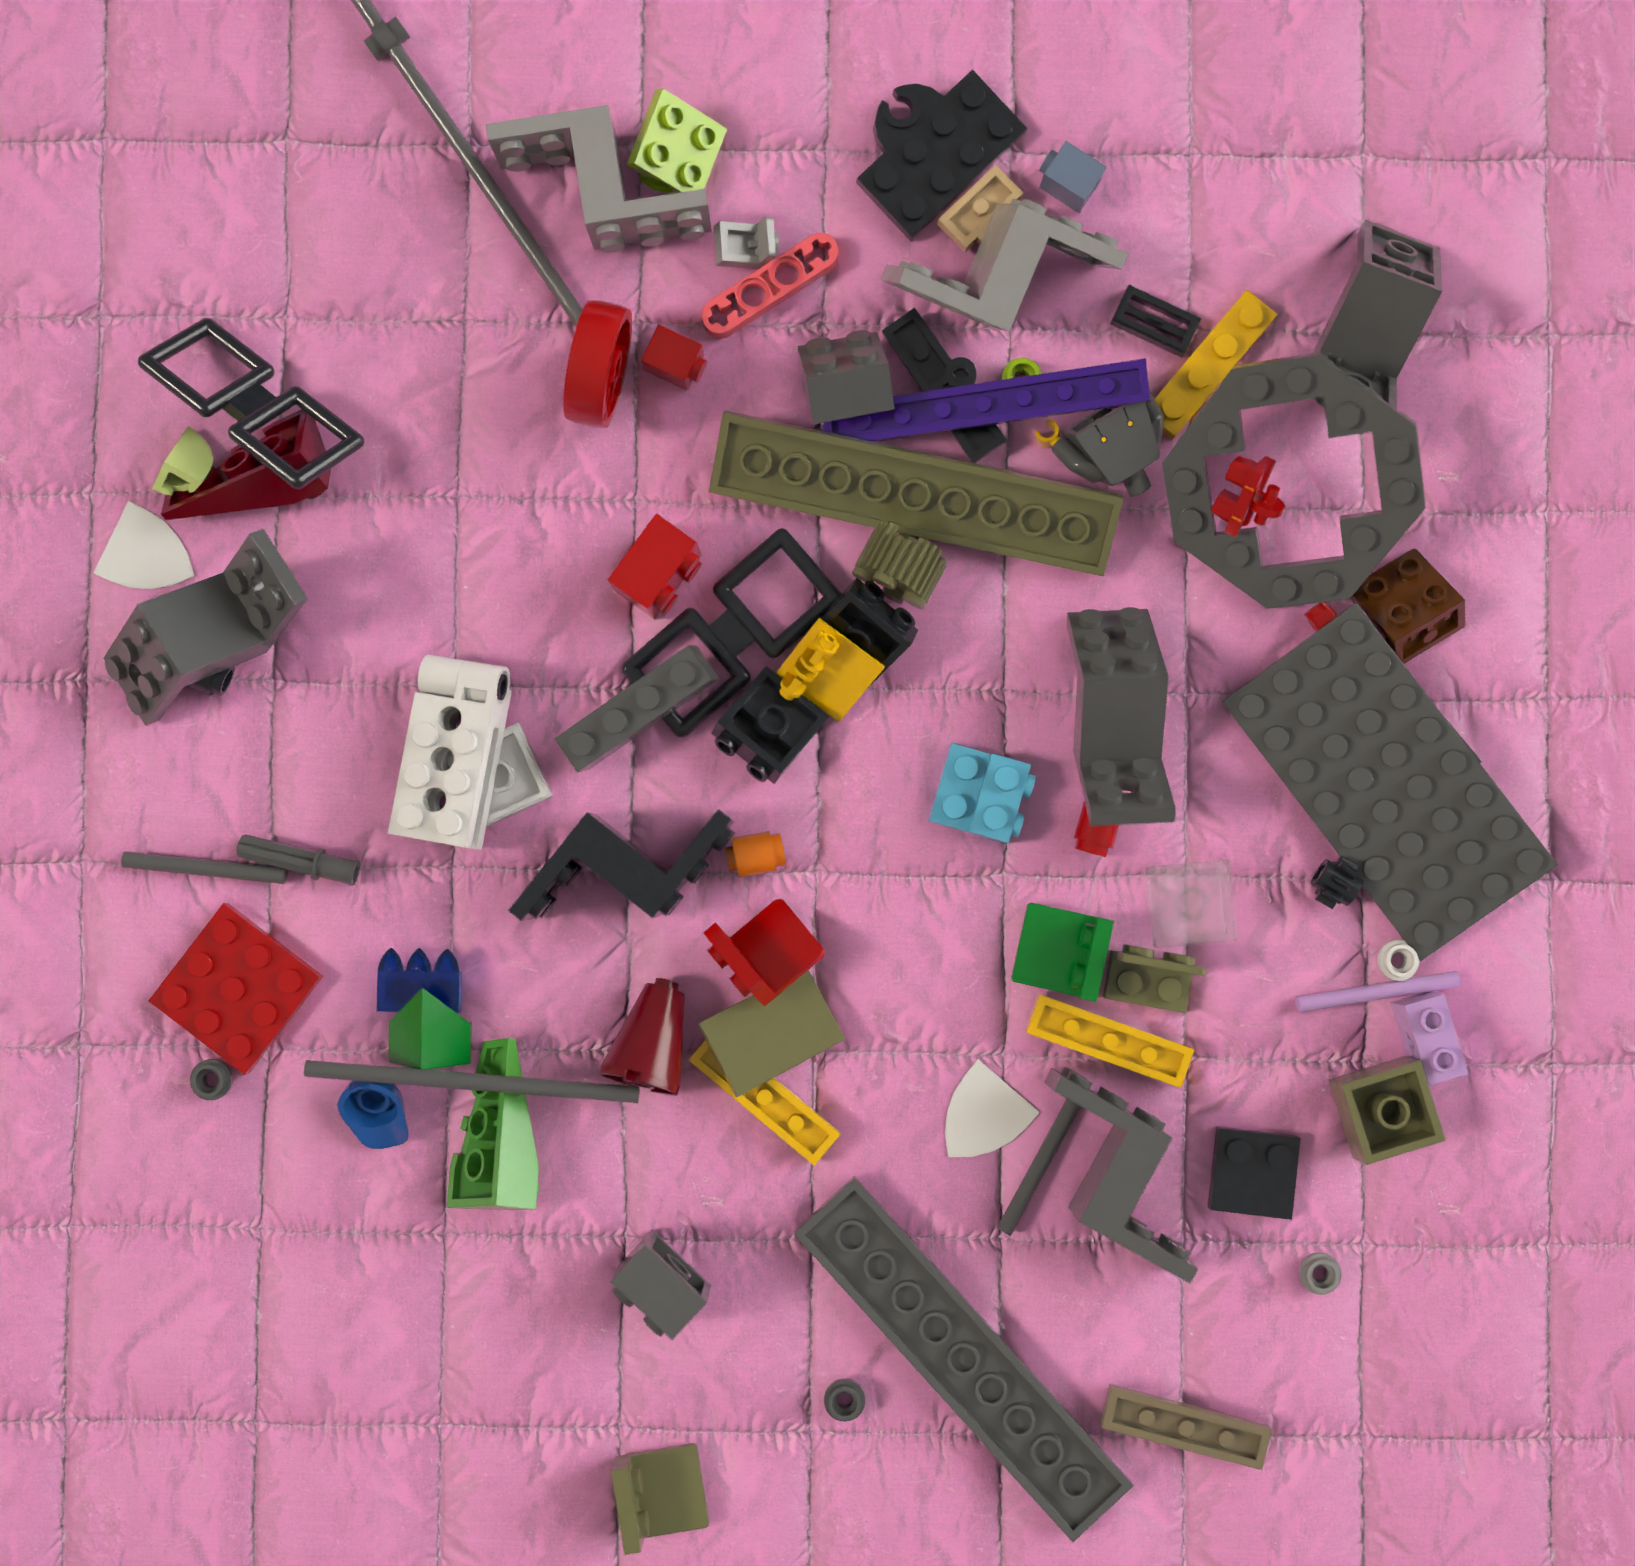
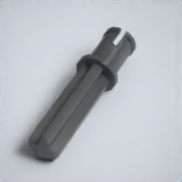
(298, 859)

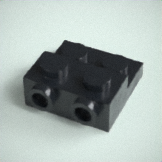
(871, 622)
(767, 727)

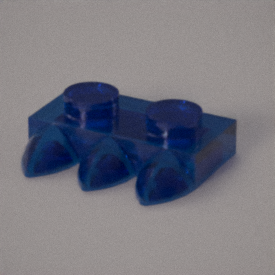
(399, 986)

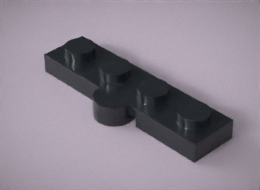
(935, 370)

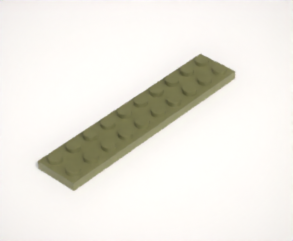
(916, 492)

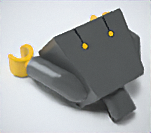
(1111, 445)

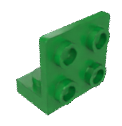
(1062, 951)

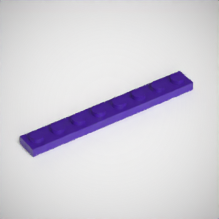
(1002, 402)

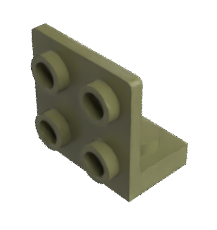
(1150, 981)
(658, 1494)

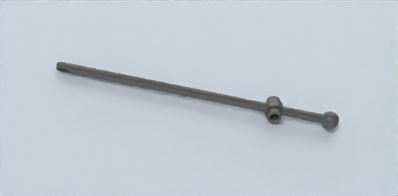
(387, 40)

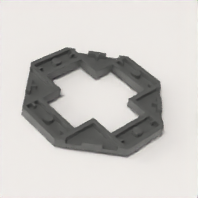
(1349, 410)

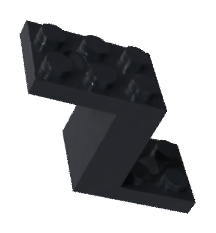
(622, 867)

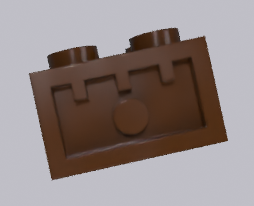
(1411, 604)

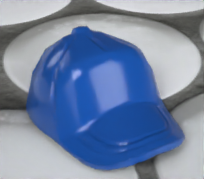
(374, 1113)

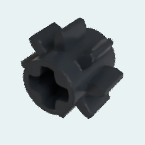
(1336, 882)

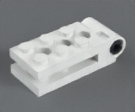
(483, 699)

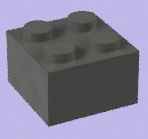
(845, 376)
(660, 1286)

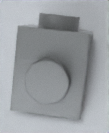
(745, 244)

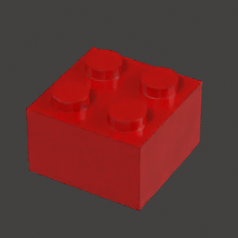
(656, 567)

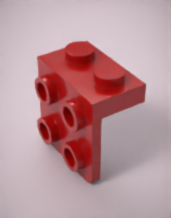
(766, 951)

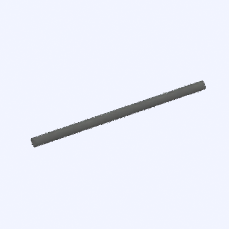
(471, 1081)

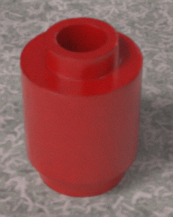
(1094, 838)

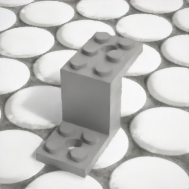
(593, 143)
(1006, 263)

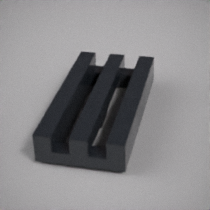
(1148, 334)

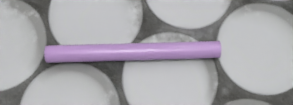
(1377, 991)

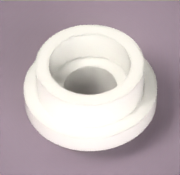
(1409, 965)

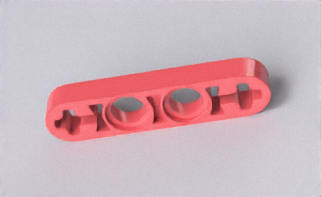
(766, 280)

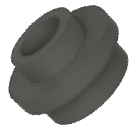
(199, 1082)
(844, 1412)

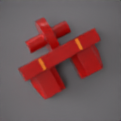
(1253, 479)

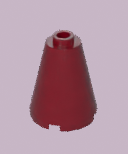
(650, 1041)

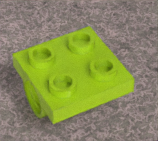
(675, 145)

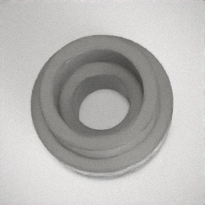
(1328, 1282)

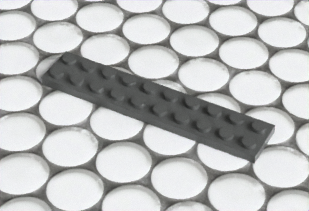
(963, 1359)

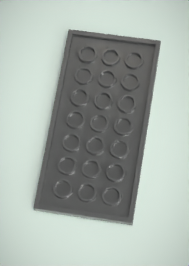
(1389, 782)

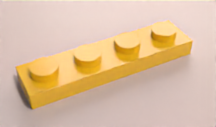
(1212, 361)
(1109, 1040)
(777, 1109)

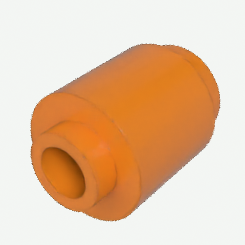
(755, 854)

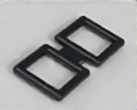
(251, 402)
(736, 628)

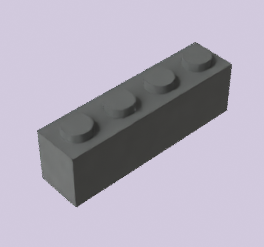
(637, 708)

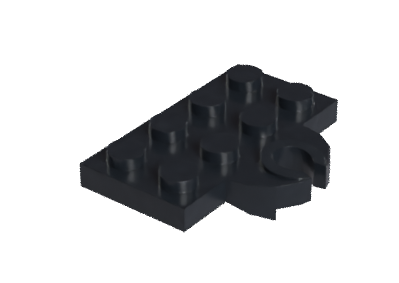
(936, 149)

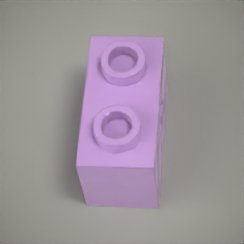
(1430, 1035)

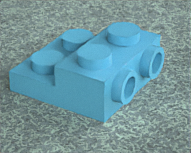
(982, 793)

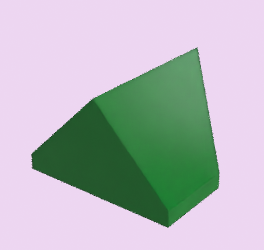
(429, 1035)

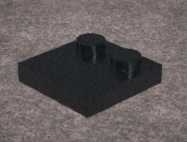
(1254, 1173)

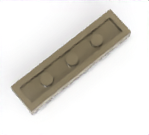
(1185, 1426)

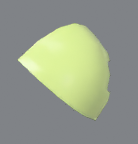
(185, 465)

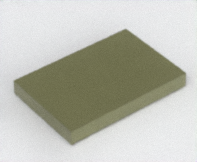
(763, 1042)

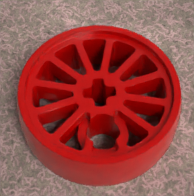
(597, 363)

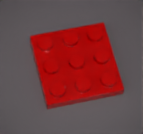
(235, 988)

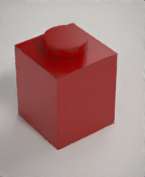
(674, 358)

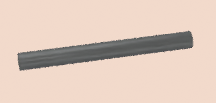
(204, 867)
(1038, 1167)

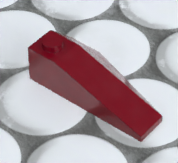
(247, 483)

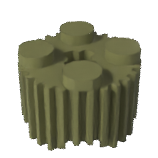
(901, 565)

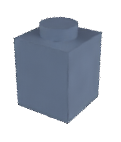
(1071, 176)

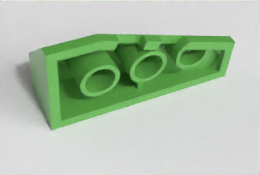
(498, 1152)

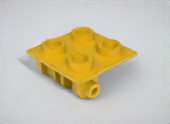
(828, 670)

